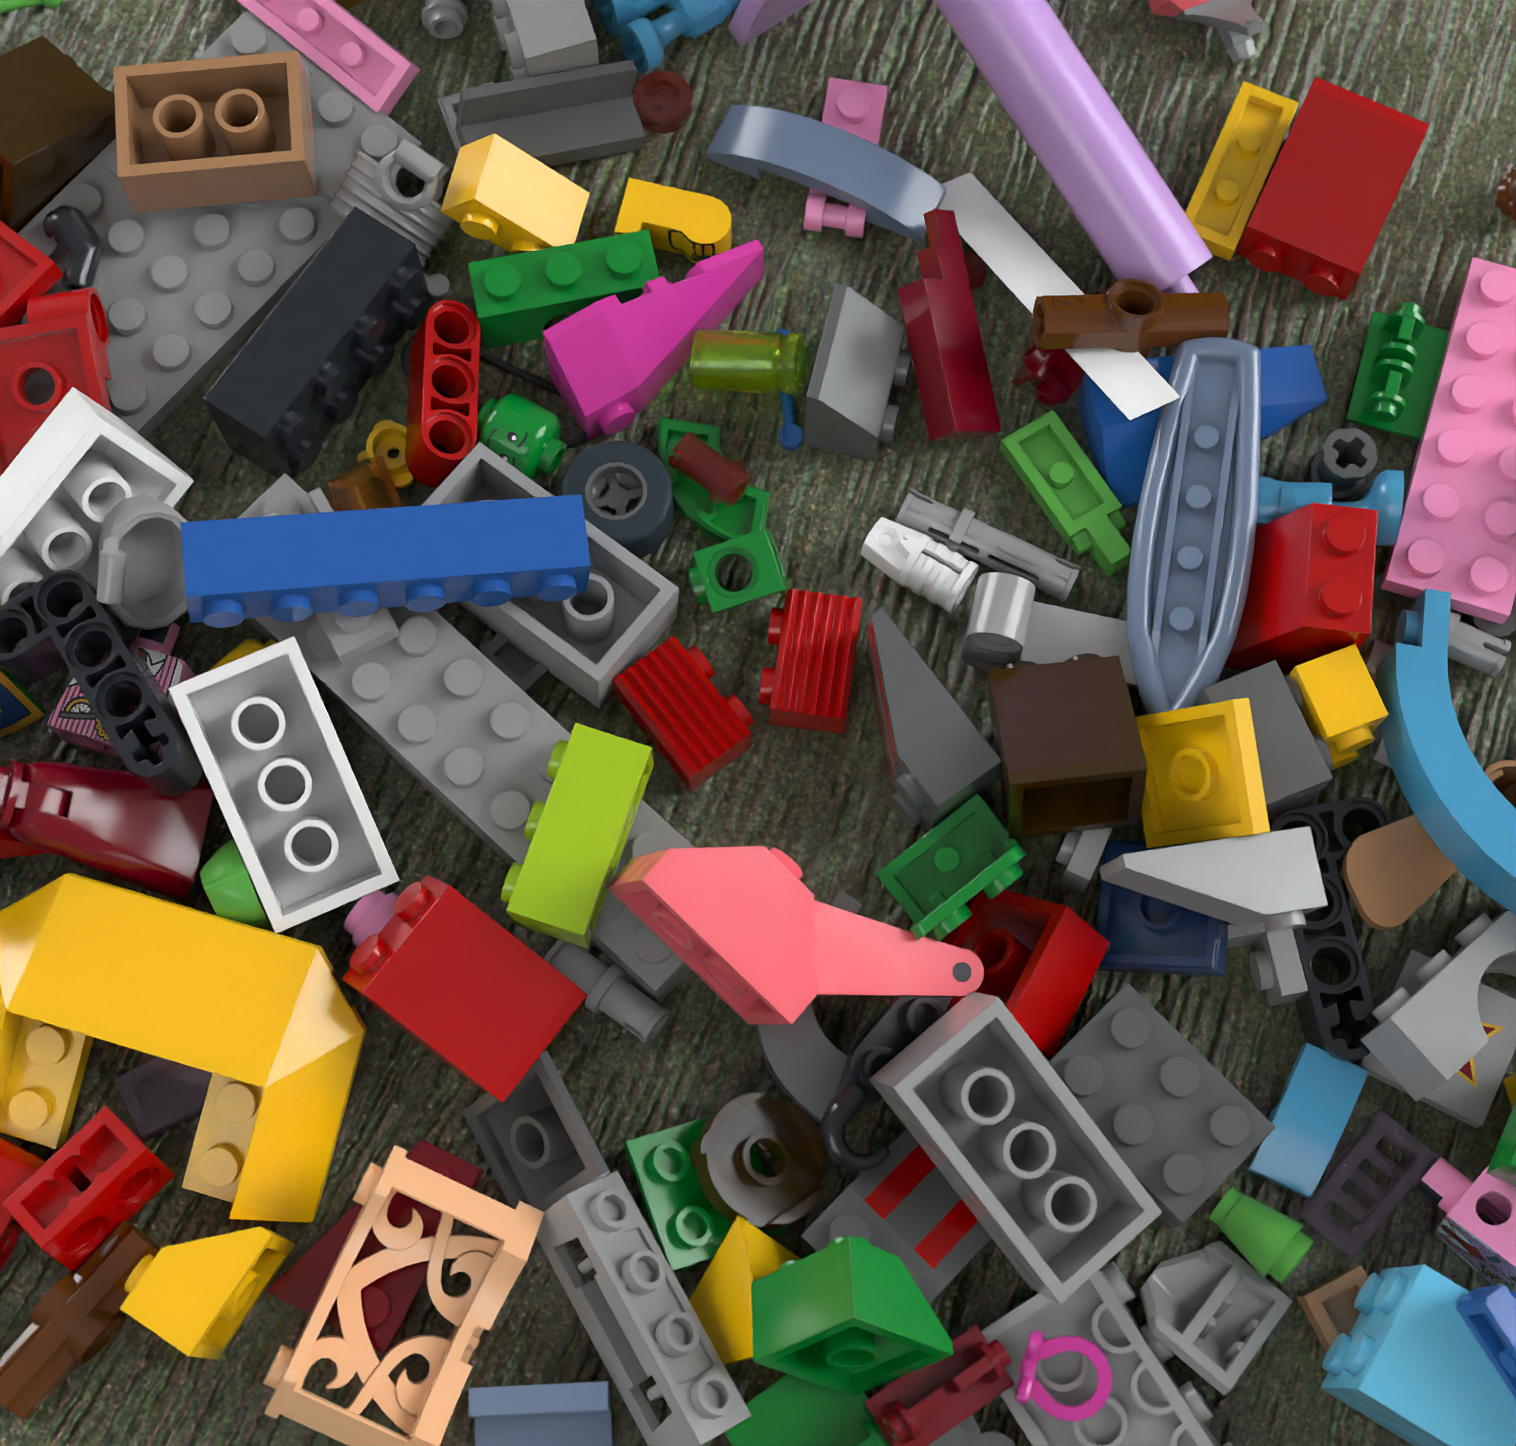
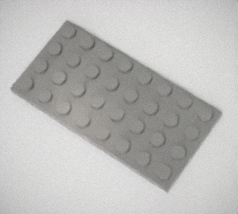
(202, 278)

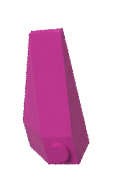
(621, 355)

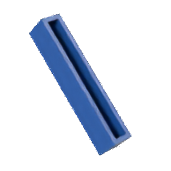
(384, 559)

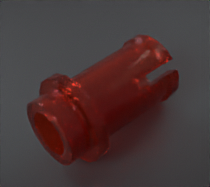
(710, 470)

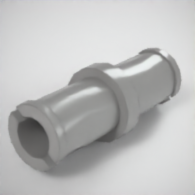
(609, 991)

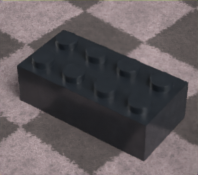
(320, 346)

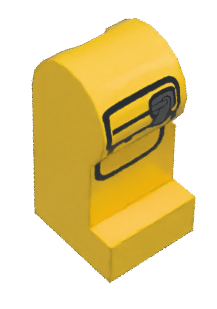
(676, 219)

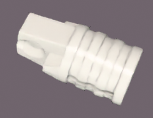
(919, 563)

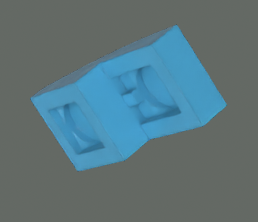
(1308, 1120)

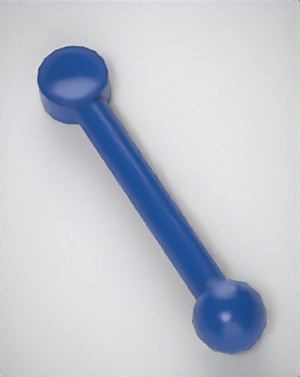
(790, 434)

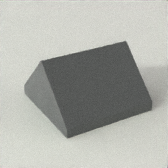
(536, 1139)

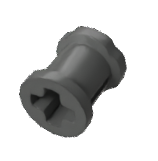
(1356, 450)

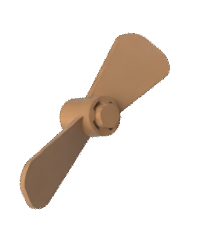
(1401, 866)

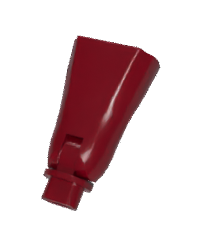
(108, 822)

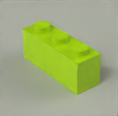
(578, 834)

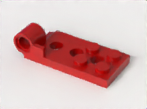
(69, 340)

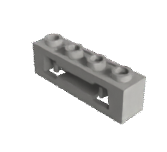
(640, 1316)

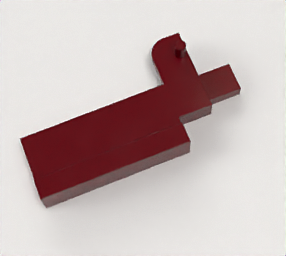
(947, 336)

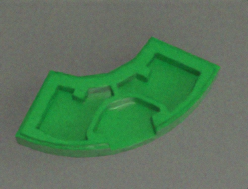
(714, 520)

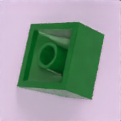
(845, 1318)

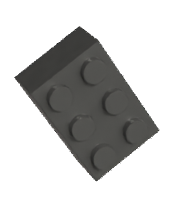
(1159, 1104)

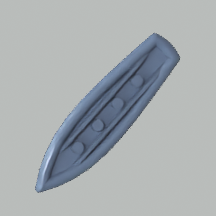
(1196, 524)

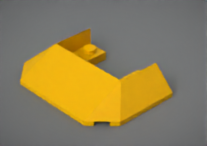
(194, 991)

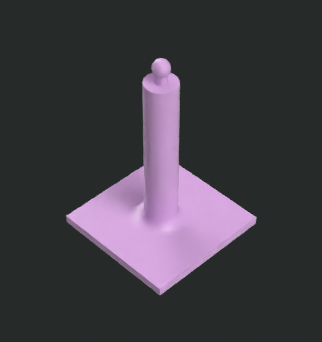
(1068, 128)

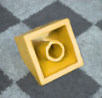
(204, 1288)

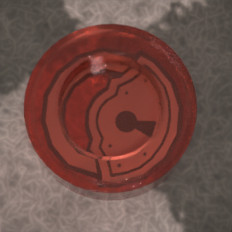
(663, 101)

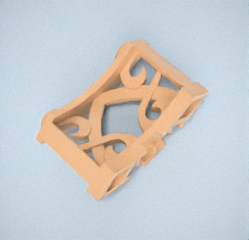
(493, 1266)

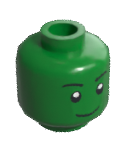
(522, 434)

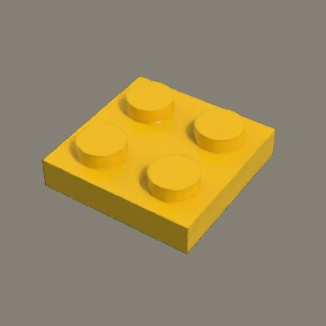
(1201, 774)

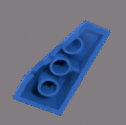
(1123, 446)

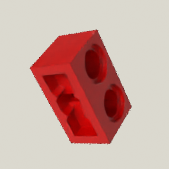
(88, 1189)

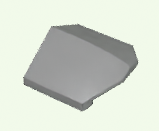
(1212, 1311)

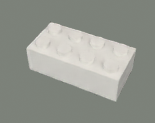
(284, 784)

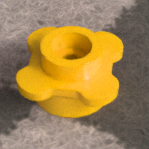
(384, 438)

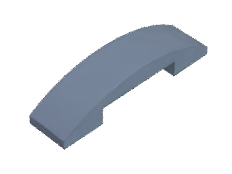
(829, 162)

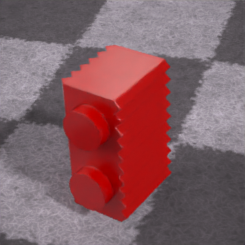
(813, 660)
(684, 712)

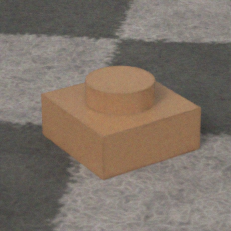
(1332, 1305)

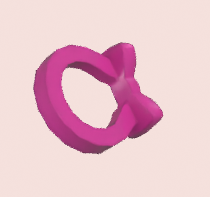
(1031, 1388)

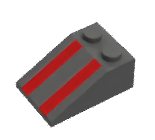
(928, 742)
(907, 1212)

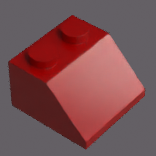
(1033, 959)

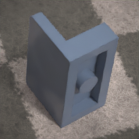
(543, 1415)

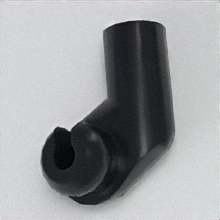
(81, 242)

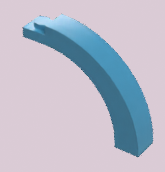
(1433, 760)

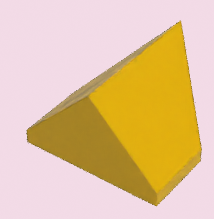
(724, 1291)

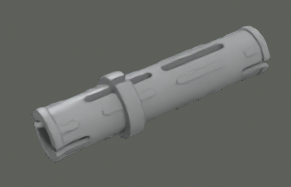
(987, 544)

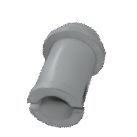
(444, 18)

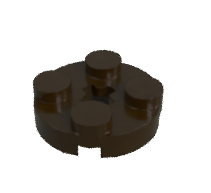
(725, 1166)

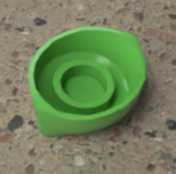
(232, 889)

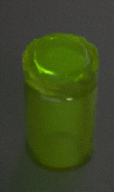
(748, 361)

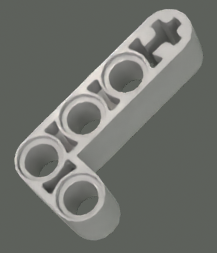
(1012, 628)

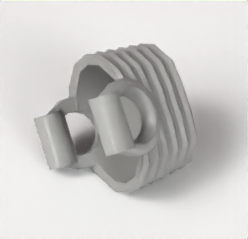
(374, 190)
(142, 563)

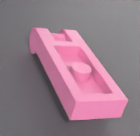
(860, 111)

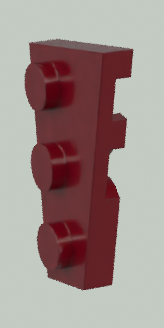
(391, 1297)

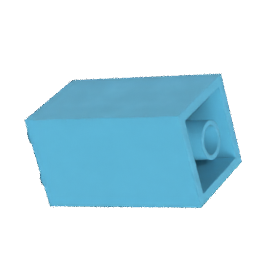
(1419, 1364)

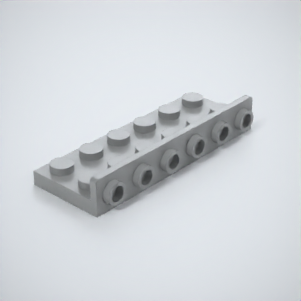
(1144, 1398)

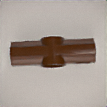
(1128, 318)
(72, 1322)

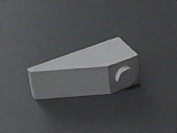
(1232, 879)

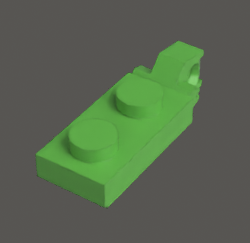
(1069, 490)

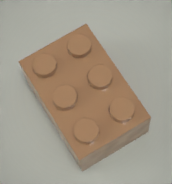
(214, 131)

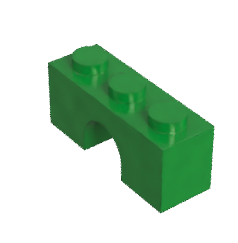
(528, 289)

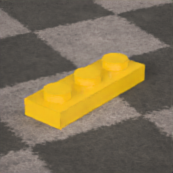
(1239, 167)

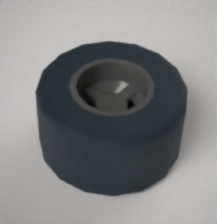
(618, 477)

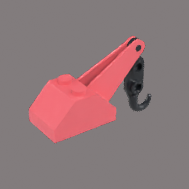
(772, 949)

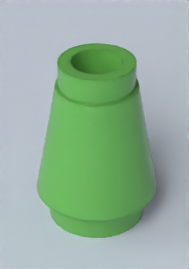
(1262, 1234)

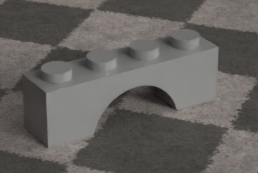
(1438, 1026)

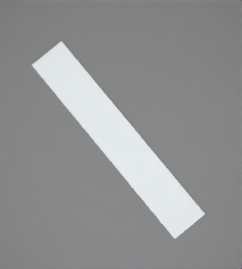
(1031, 273)

